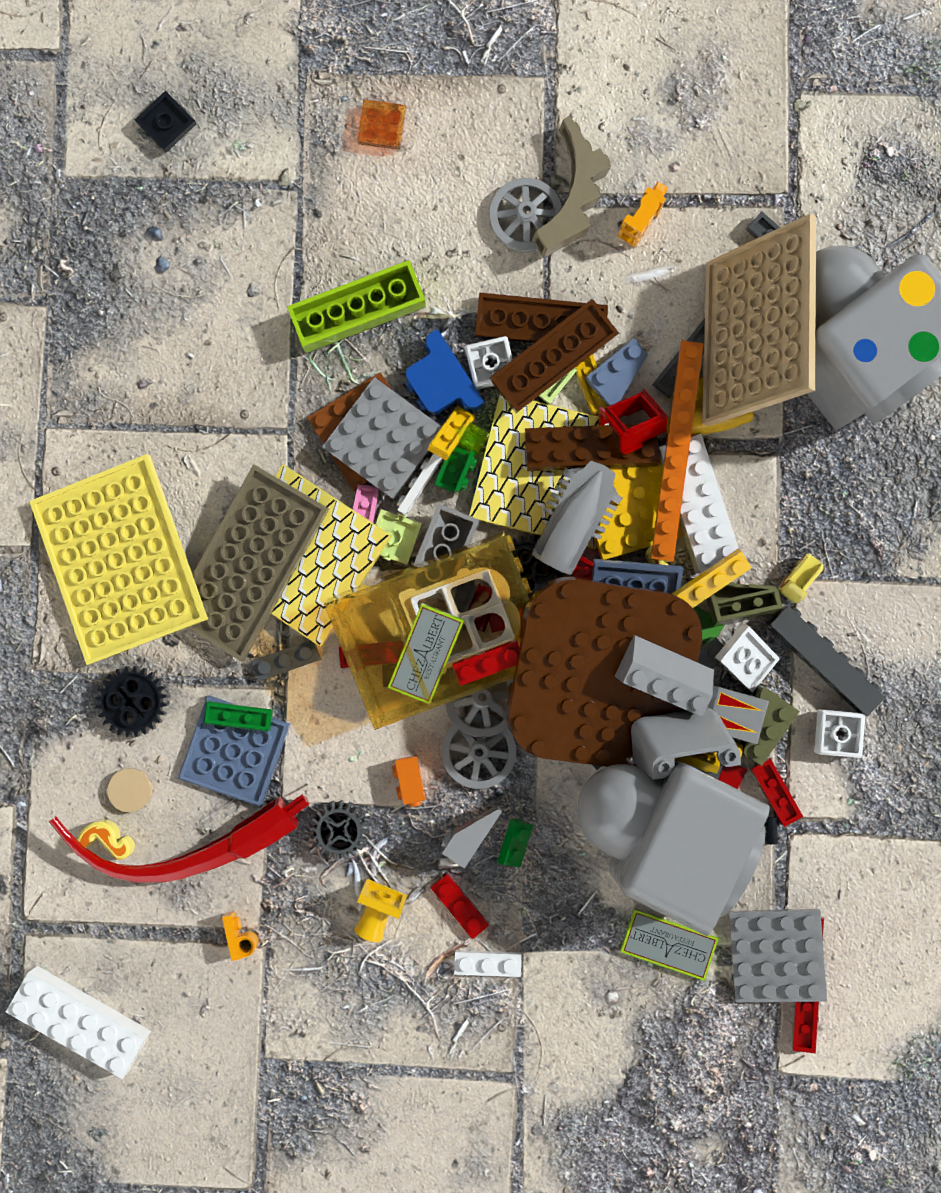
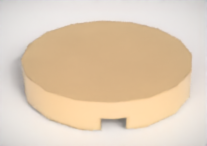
(129, 790)

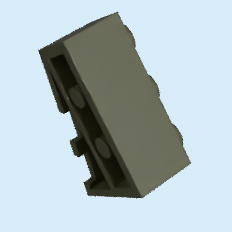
(743, 602)
(776, 722)

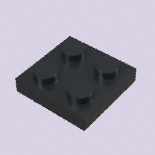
(165, 121)

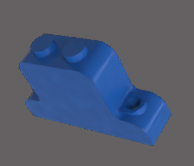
(441, 380)

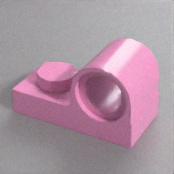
(366, 501)

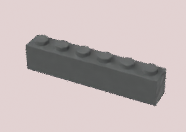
(825, 660)

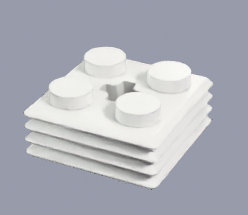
(478, 355)
(847, 745)

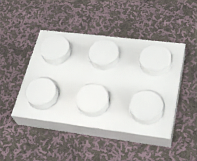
(747, 657)

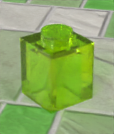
(473, 438)

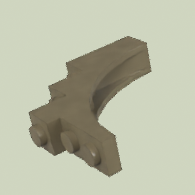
(586, 168)

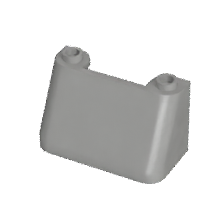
(680, 734)

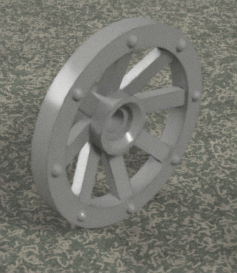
(522, 218)
(483, 707)
(485, 746)

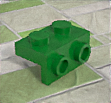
(454, 471)
(515, 843)

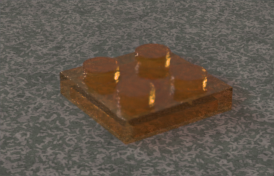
(381, 124)

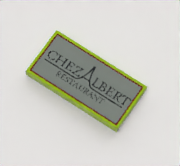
(431, 644)
(668, 944)

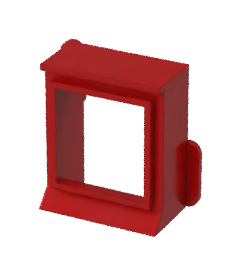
(632, 438)

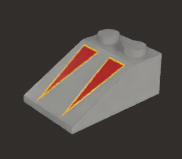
(740, 713)
(466, 838)

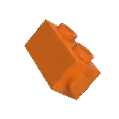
(410, 781)

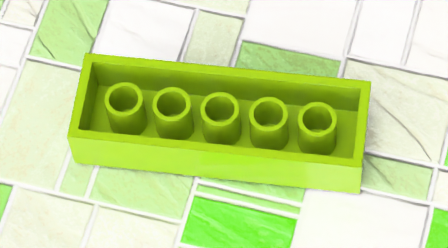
(357, 306)

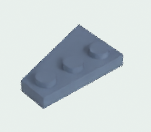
(617, 373)

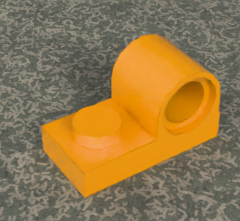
(234, 938)

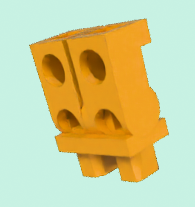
(649, 208)

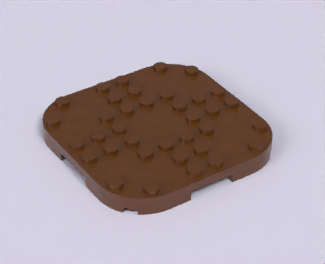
(570, 648)

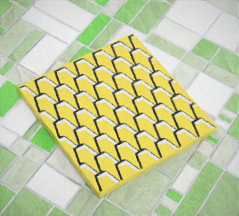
(505, 489)
(332, 564)

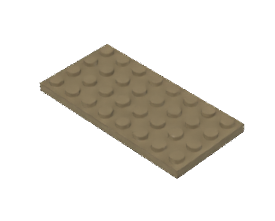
(253, 559)

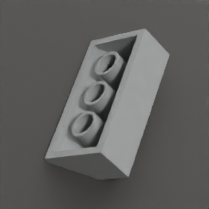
(446, 533)
(666, 675)

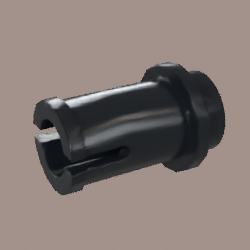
(771, 830)

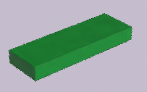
(238, 716)

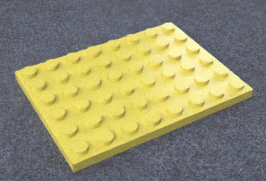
(118, 560)

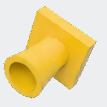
(379, 904)

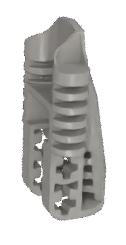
(576, 515)

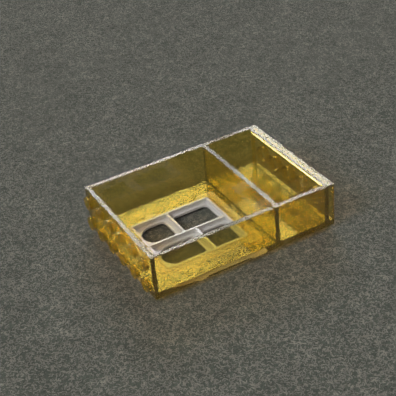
(378, 617)

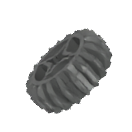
(331, 823)

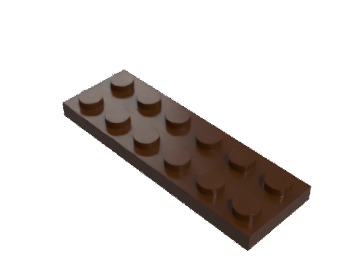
(522, 317)
(554, 356)
(578, 445)

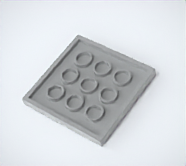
(382, 438)
(778, 955)

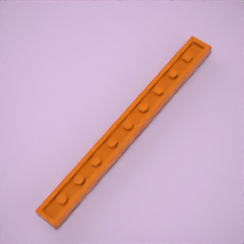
(677, 451)

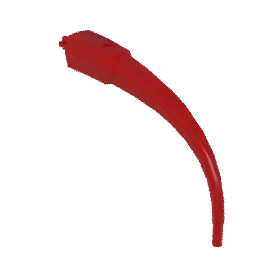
(243, 841)

